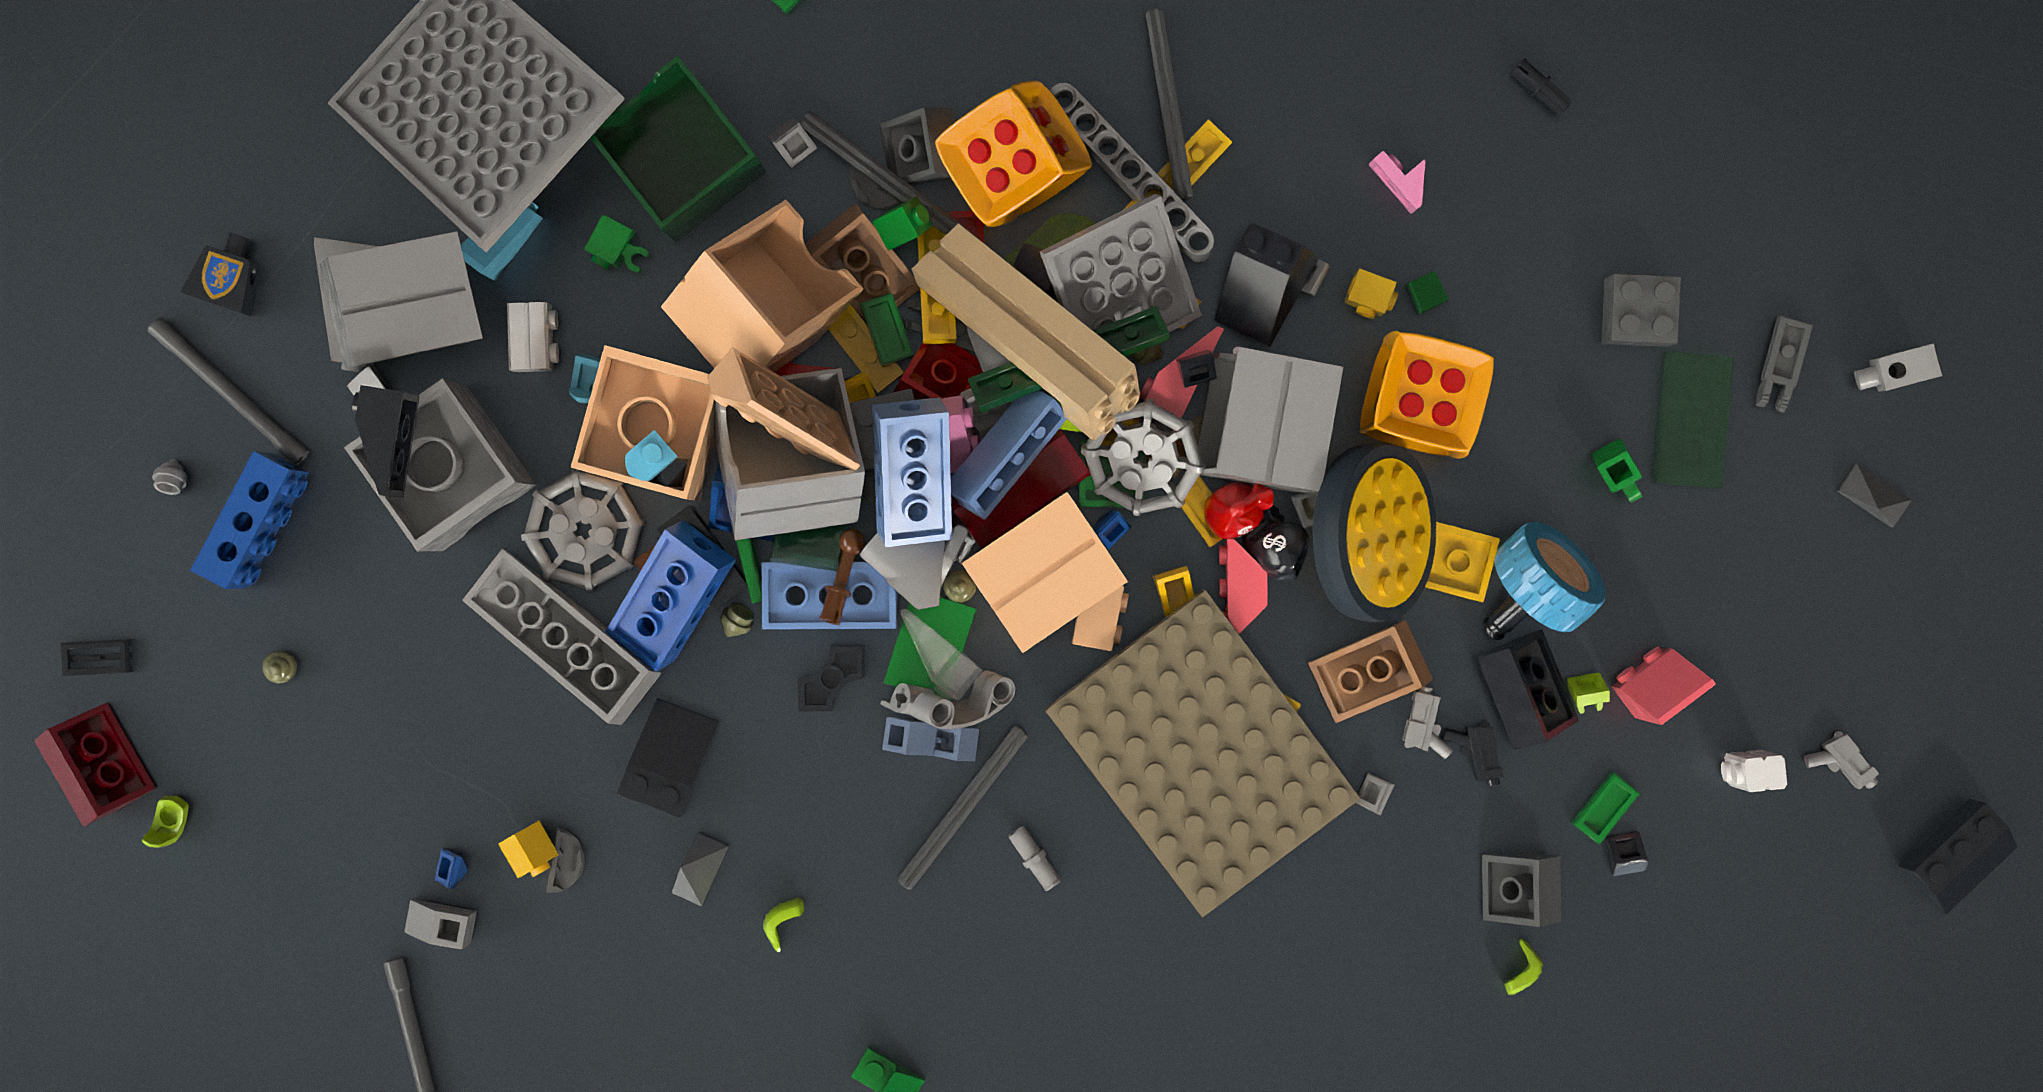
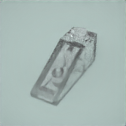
(945, 663)

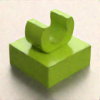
(1588, 690)

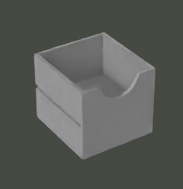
(400, 299)
(1269, 420)
(455, 469)
(776, 486)

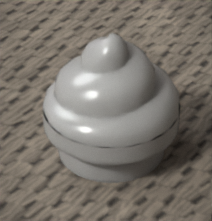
(170, 478)

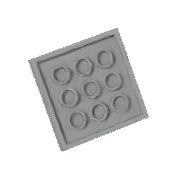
(1123, 269)

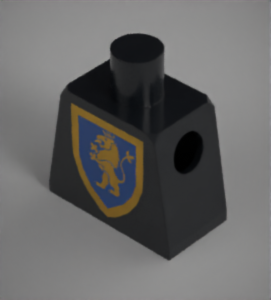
(225, 276)

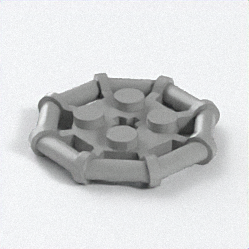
(1150, 475)
(564, 524)

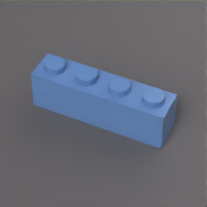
(1006, 452)

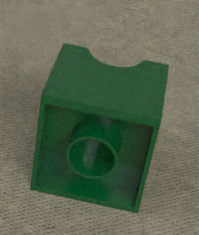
(677, 151)

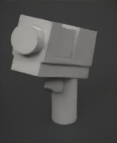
(1420, 727)
(1844, 755)

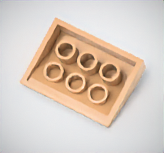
(781, 408)

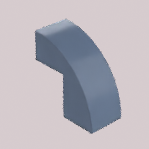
(920, 738)

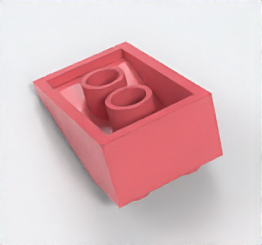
(1167, 385)
(1661, 685)

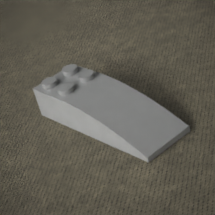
(561, 638)

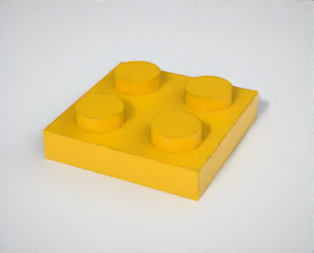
(1462, 562)

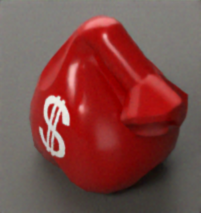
(1237, 508)

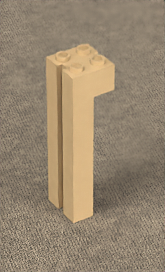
(1030, 331)

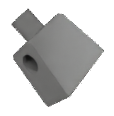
(1910, 367)

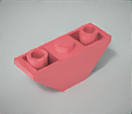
(1243, 585)

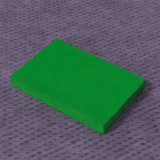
(948, 619)

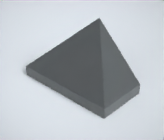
(1874, 495)
(699, 868)

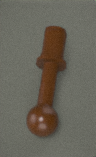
(851, 544)

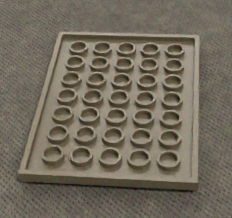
(1202, 753)

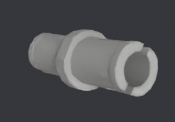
(1034, 858)

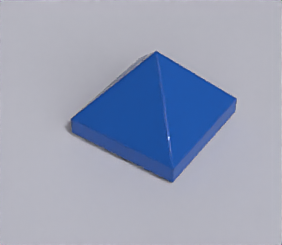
(1111, 528)
(450, 869)

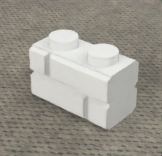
(532, 337)
(1754, 770)

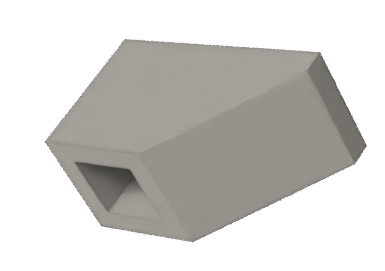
(440, 924)

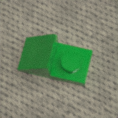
(885, 1074)

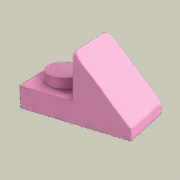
(1406, 187)

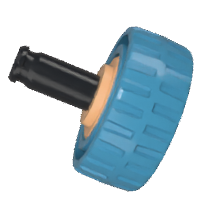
(1545, 580)

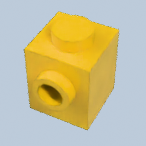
(1371, 294)
(529, 850)

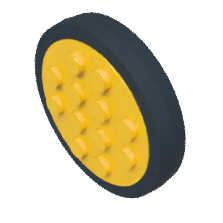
(1374, 532)

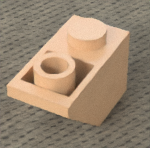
(1098, 624)

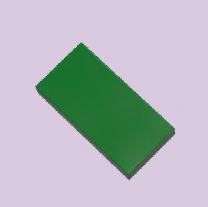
(886, 329)
(750, 568)
(1605, 808)

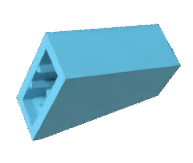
(503, 251)

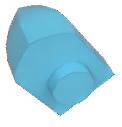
(583, 377)
(649, 457)

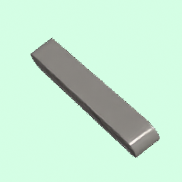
(1126, 157)

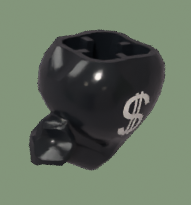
(1278, 545)

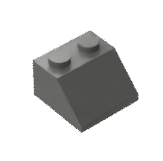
(911, 144)
(1522, 888)

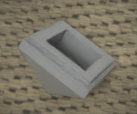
(1374, 793)

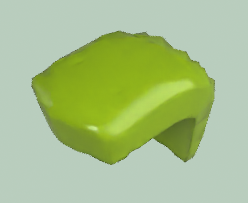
(167, 822)
(778, 914)
(1529, 975)

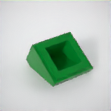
(1426, 292)

